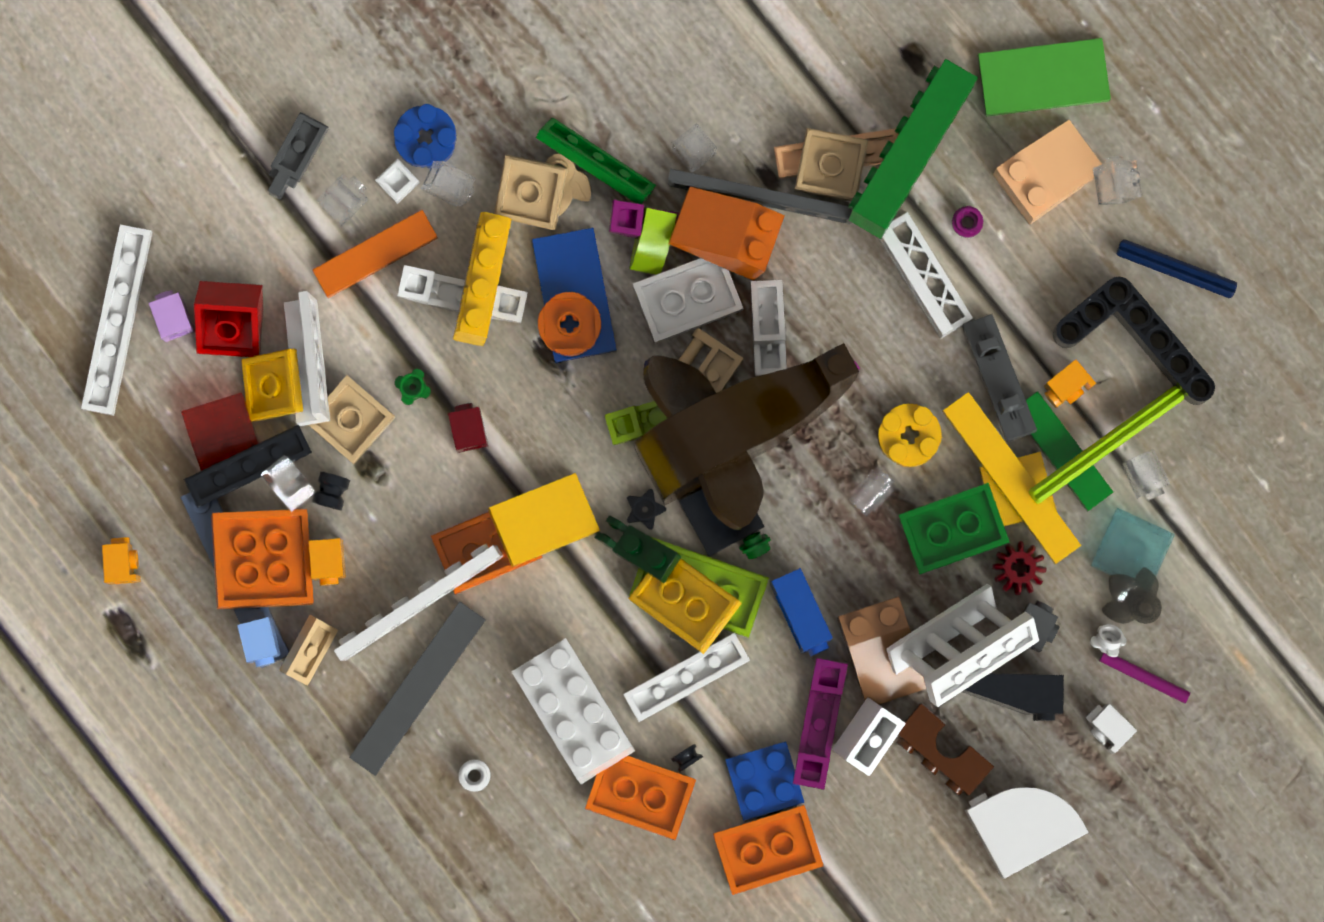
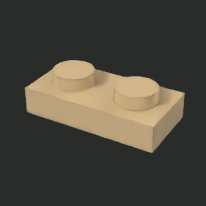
(308, 650)

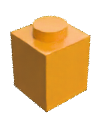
(327, 561)

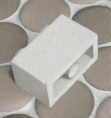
(868, 736)

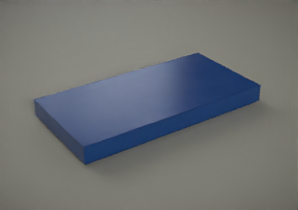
(573, 265)

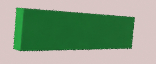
(595, 161)
(1060, 448)

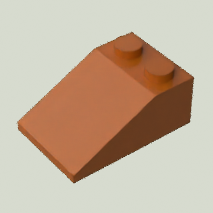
(727, 231)

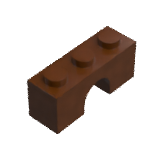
(962, 772)

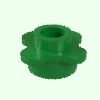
(420, 391)
(755, 545)

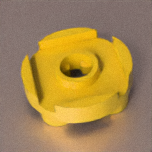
(895, 424)

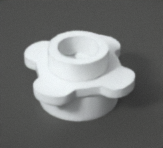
(1108, 640)

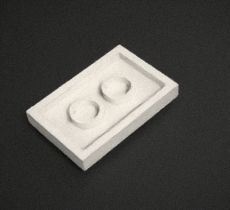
(686, 298)

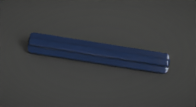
(1177, 268)

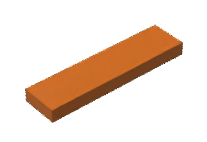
(375, 254)

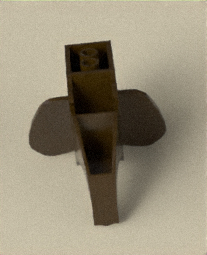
(716, 435)

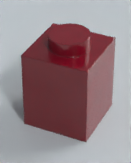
(468, 428)

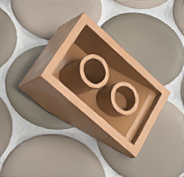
(866, 637)

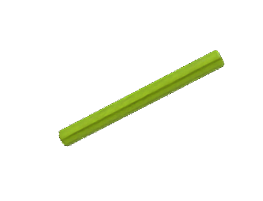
(1106, 444)

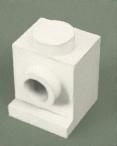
(1110, 727)

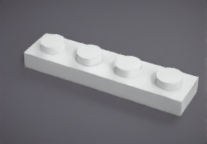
(686, 677)

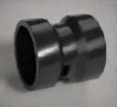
(331, 490)

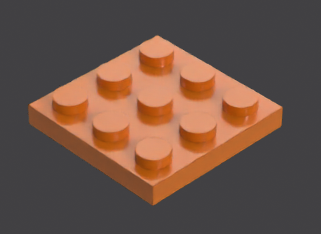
(261, 559)

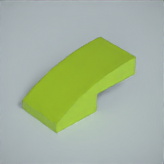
(652, 246)
(633, 422)

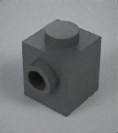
(1044, 623)

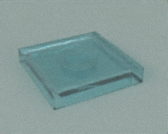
(1131, 545)

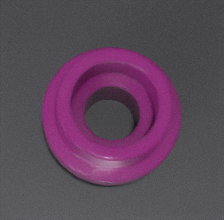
(974, 214)

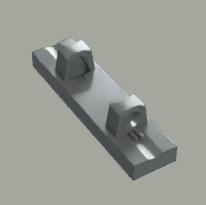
(999, 378)

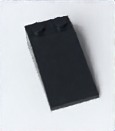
(1023, 693)

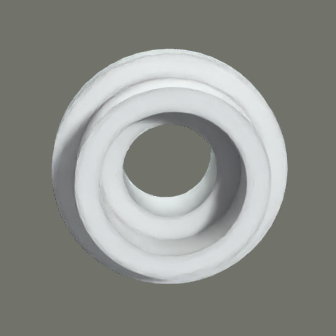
(464, 775)

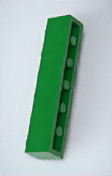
(912, 149)

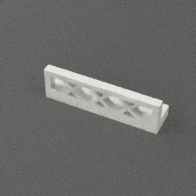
(917, 284)
(305, 337)

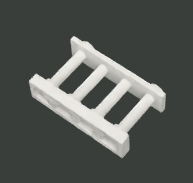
(975, 662)

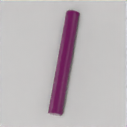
(1146, 677)

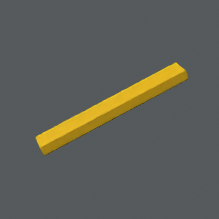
(1010, 477)

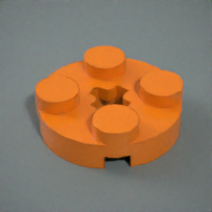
(581, 310)

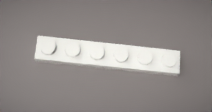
(116, 320)
(406, 609)

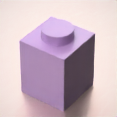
(171, 315)

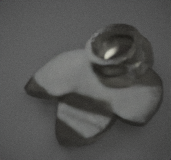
(1130, 594)

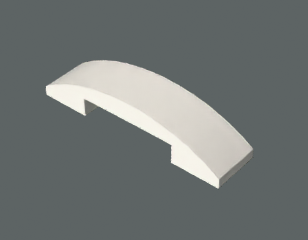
(446, 293)

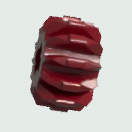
(1026, 561)

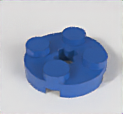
(425, 118)

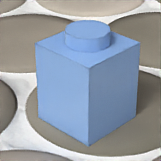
(259, 641)

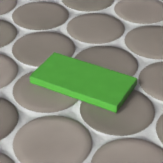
(1044, 77)

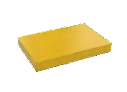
(543, 519)
(687, 604)

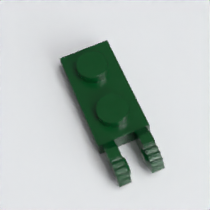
(640, 550)

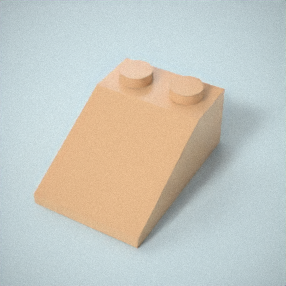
(1047, 171)

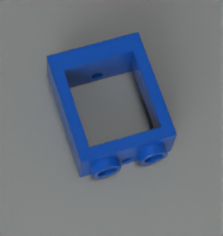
(801, 612)

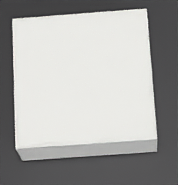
(397, 181)

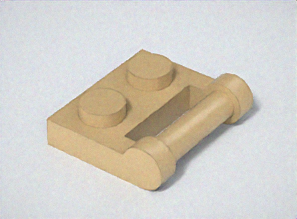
(719, 363)

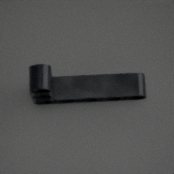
(1140, 333)

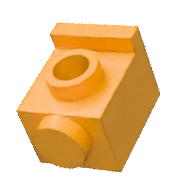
(1068, 384)
(120, 562)

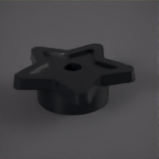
(638, 503)

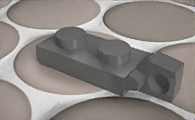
(296, 154)

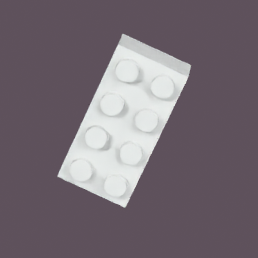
(573, 711)

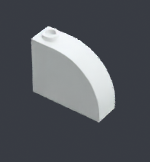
(1023, 826)

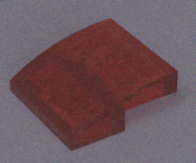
(219, 429)

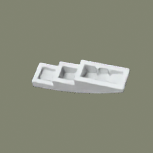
(768, 326)

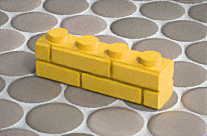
(482, 279)

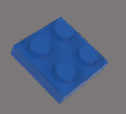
(764, 781)

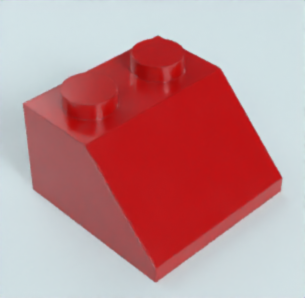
(228, 319)

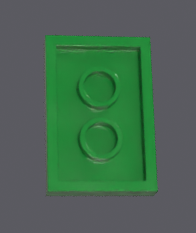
(954, 528)

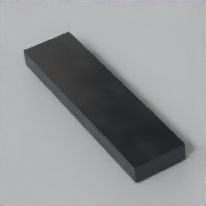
(245, 466)

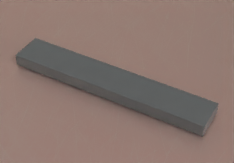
(762, 196)
(417, 688)

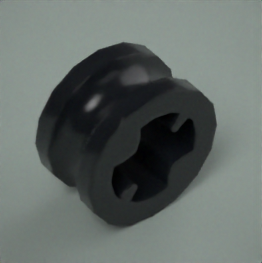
(687, 757)

